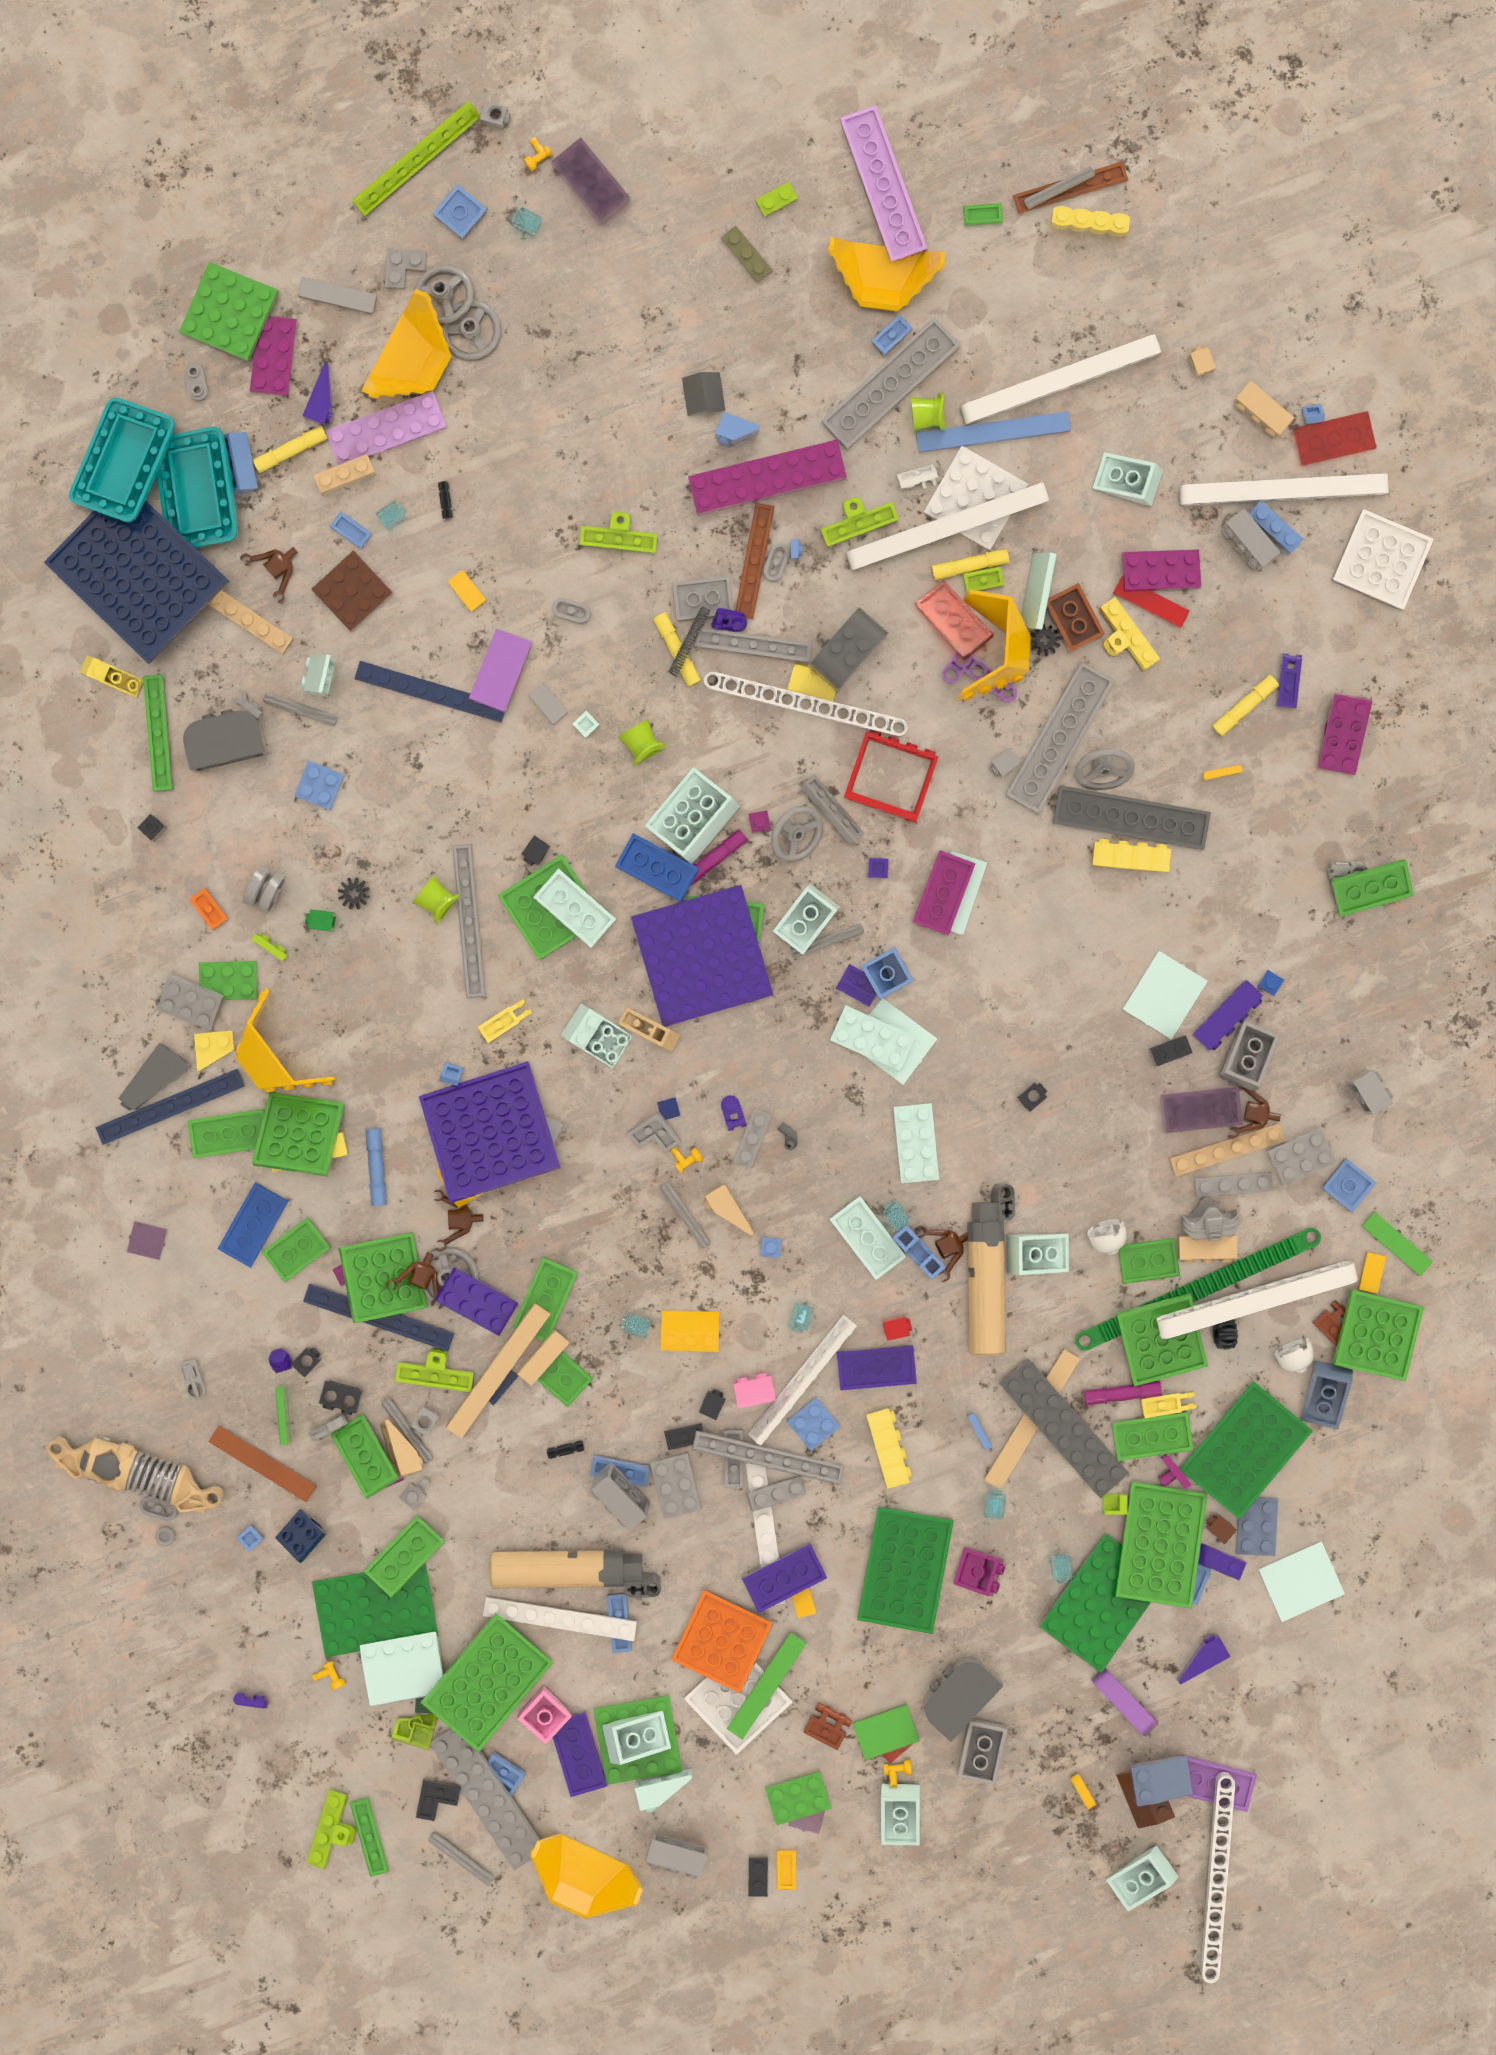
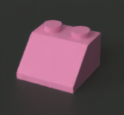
(754, 1390)
(544, 1715)

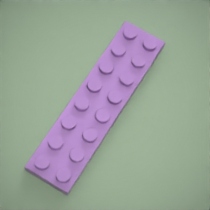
(883, 183)

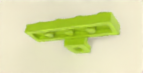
(858, 521)
(619, 536)
(434, 1373)
(330, 1830)

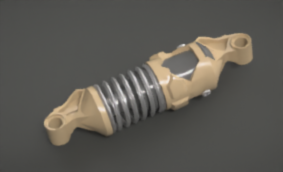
(127, 1469)

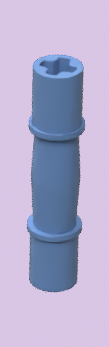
(376, 1167)

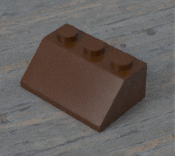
(1148, 1814)

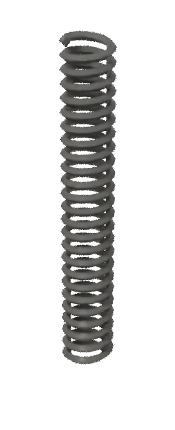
(686, 640)

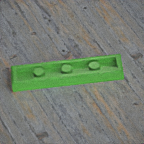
(1397, 1243)
(369, 1836)

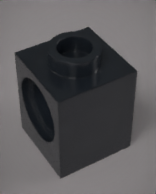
(152, 827)
(535, 851)
(1023, 1097)
(298, 1363)
(712, 1404)

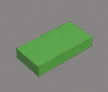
(983, 214)

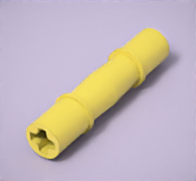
(290, 449)
(970, 564)
(673, 643)
(1245, 705)

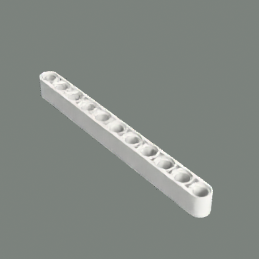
(1060, 379)
(1284, 489)
(947, 526)
(798, 697)
(1257, 1299)
(1221, 1885)

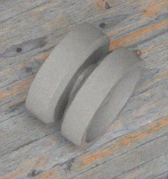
(265, 889)

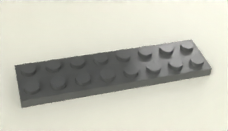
(1131, 817)
(1064, 1428)

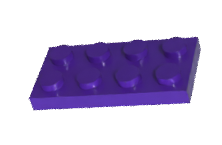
(476, 1301)
(876, 1367)
(784, 1578)
(579, 1756)

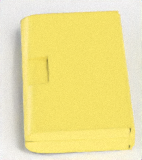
(807, 682)

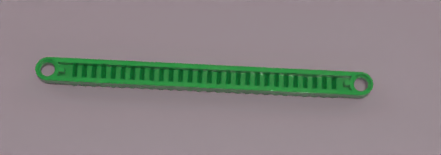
(1213, 1281)

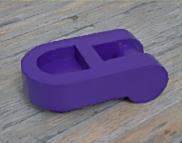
(735, 620)
(729, 1106)
(257, 1701)

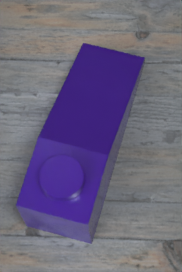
(320, 402)
(1221, 1561)
(1205, 1657)

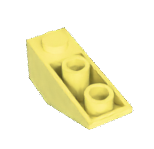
(111, 676)

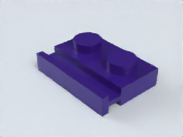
(857, 985)

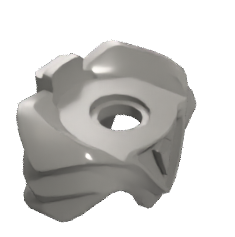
(1210, 1222)

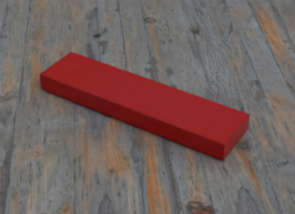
(1154, 604)

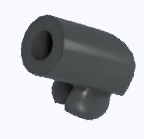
(790, 1136)

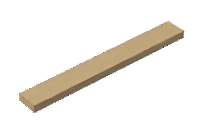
(497, 1370)
(1026, 1428)

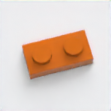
(208, 909)

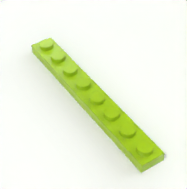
(416, 158)

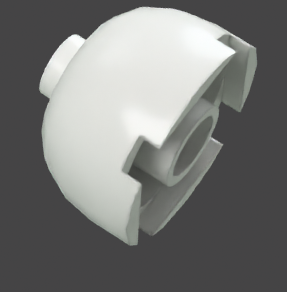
(1108, 1237)
(1295, 1356)

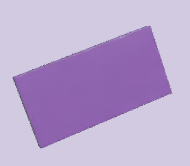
(500, 670)
(1203, 1782)

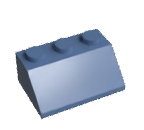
(240, 463)

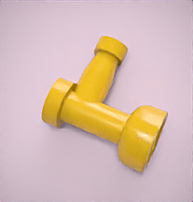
(542, 154)
(682, 1162)
(329, 1670)
(891, 1770)

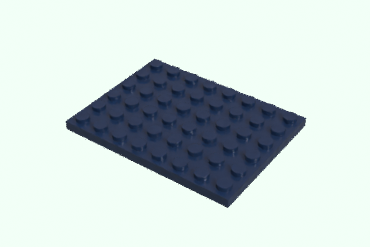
(137, 577)

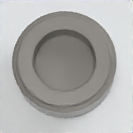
(165, 1536)

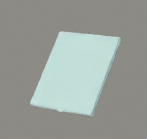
(1165, 995)
(921, 1045)
(1301, 1581)

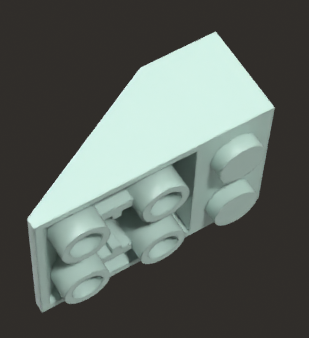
(596, 1035)

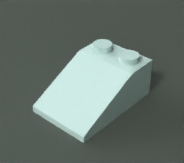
(1128, 478)
(319, 674)
(806, 919)
(1037, 1253)
(636, 1737)
(657, 1790)
(900, 1814)
(1142, 1878)

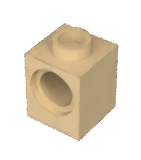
(1201, 361)

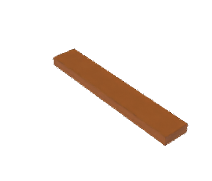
(1103, 178)
(754, 559)
(262, 1463)

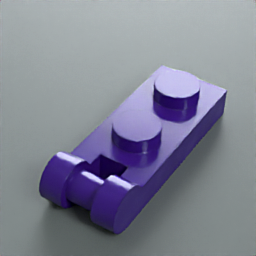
(1289, 681)

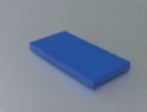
(657, 867)
(253, 1224)

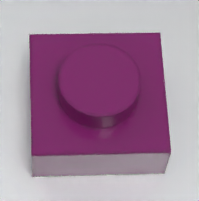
(759, 821)

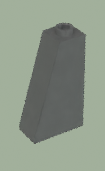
(155, 1074)

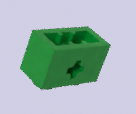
(321, 920)

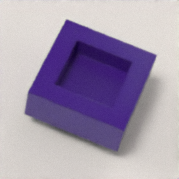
(878, 868)

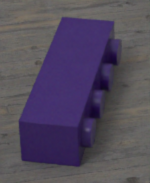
(1227, 1015)

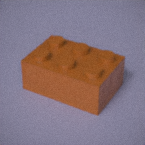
(1074, 618)

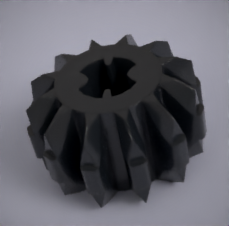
(1049, 635)
(359, 889)
(1225, 1335)

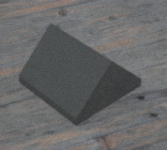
(703, 393)

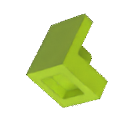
(1115, 1504)

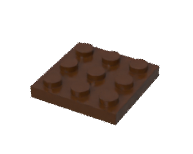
(352, 591)

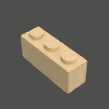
(1263, 410)
(344, 474)
(1207, 1250)

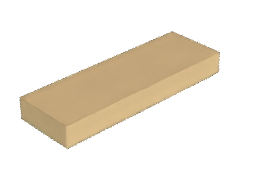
(543, 1357)

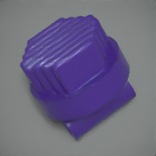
(280, 1360)

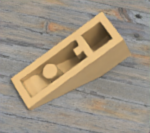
(649, 1029)
(725, 1206)
(401, 1452)

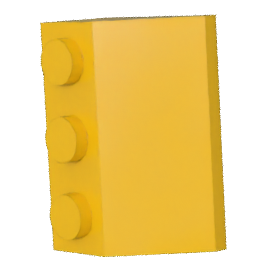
(690, 1331)

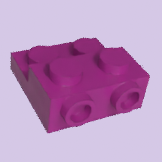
(979, 1572)

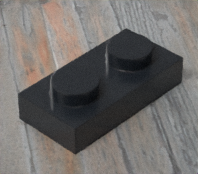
(682, 1436)
(758, 1877)

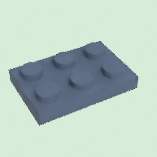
(1258, 1528)

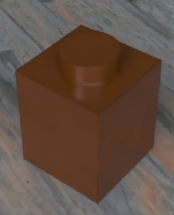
(1220, 1528)

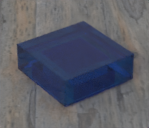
(669, 1108)

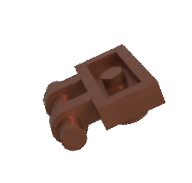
(1328, 1322)
(825, 1732)

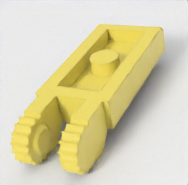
(502, 1022)
(1166, 1404)

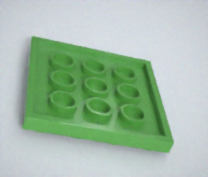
(229, 311)
(534, 921)
(298, 1134)
(367, 1270)
(1378, 1335)
(1151, 1356)
(650, 1766)

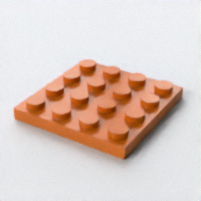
(722, 1641)

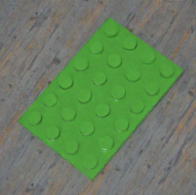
(1161, 1545)
(486, 1682)

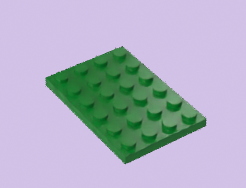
(1246, 1450)
(905, 1570)
(358, 1612)
(1088, 1614)

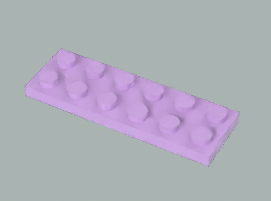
(386, 428)

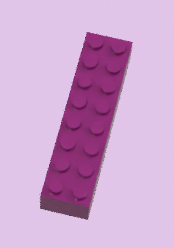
(767, 477)

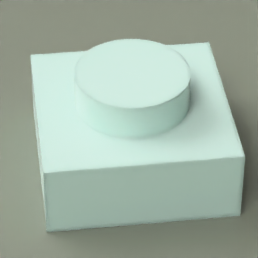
(586, 724)

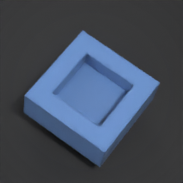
(1313, 414)
(796, 549)
(451, 1074)
(770, 1247)
(250, 1538)

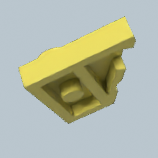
(212, 1047)

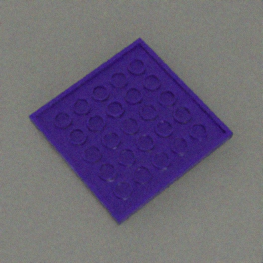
(702, 955)
(489, 1132)

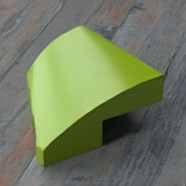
(415, 1731)

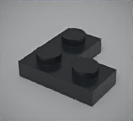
(434, 1793)

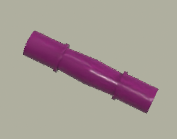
(718, 854)
(1122, 1393)

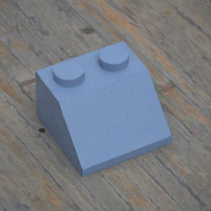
(734, 430)
(887, 973)

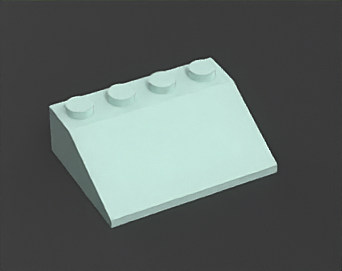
(692, 815)
(401, 1668)

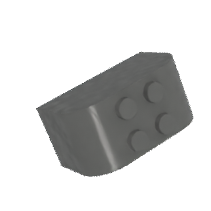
(848, 649)
(223, 740)
(959, 1695)

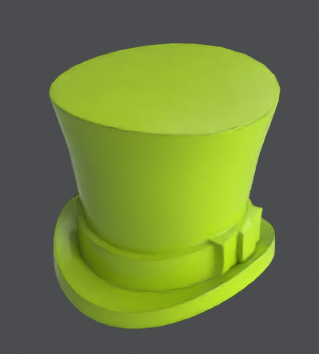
(928, 412)
(641, 742)
(435, 899)

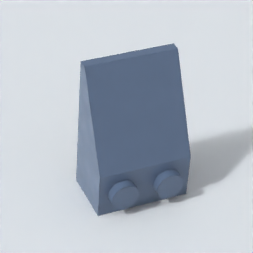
(1327, 1394)
(1160, 1780)

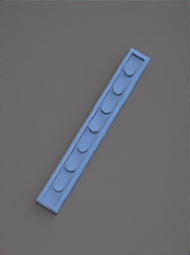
(993, 431)

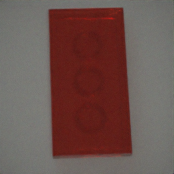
(1334, 438)
(954, 619)

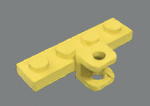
(1126, 635)

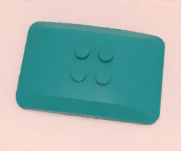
(122, 460)
(198, 487)

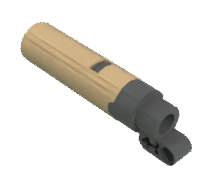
(986, 1272)
(573, 1569)

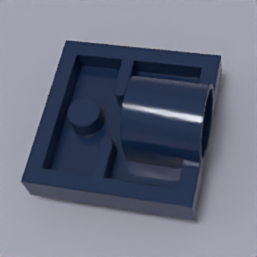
(300, 1535)

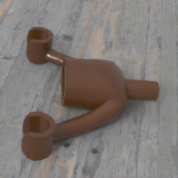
(276, 565)
(1255, 1112)
(458, 1219)
(947, 1246)
(420, 1277)

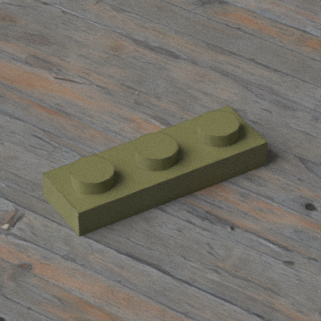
(746, 254)

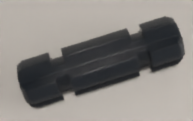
(445, 500)
(565, 1449)

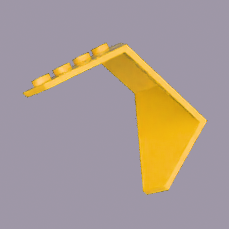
(879, 282)
(413, 353)
(1005, 615)
(261, 1062)
(583, 1877)

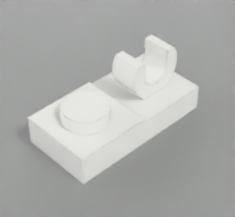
(913, 477)

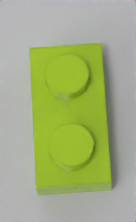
(776, 199)
(984, 579)
(263, 940)

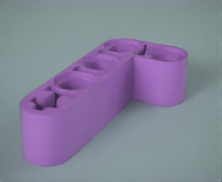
(967, 669)
(1125, 1702)

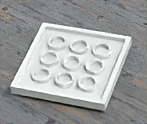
(970, 483)
(1383, 559)
(720, 1704)

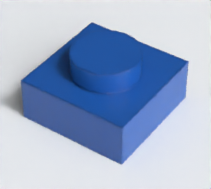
(1270, 983)

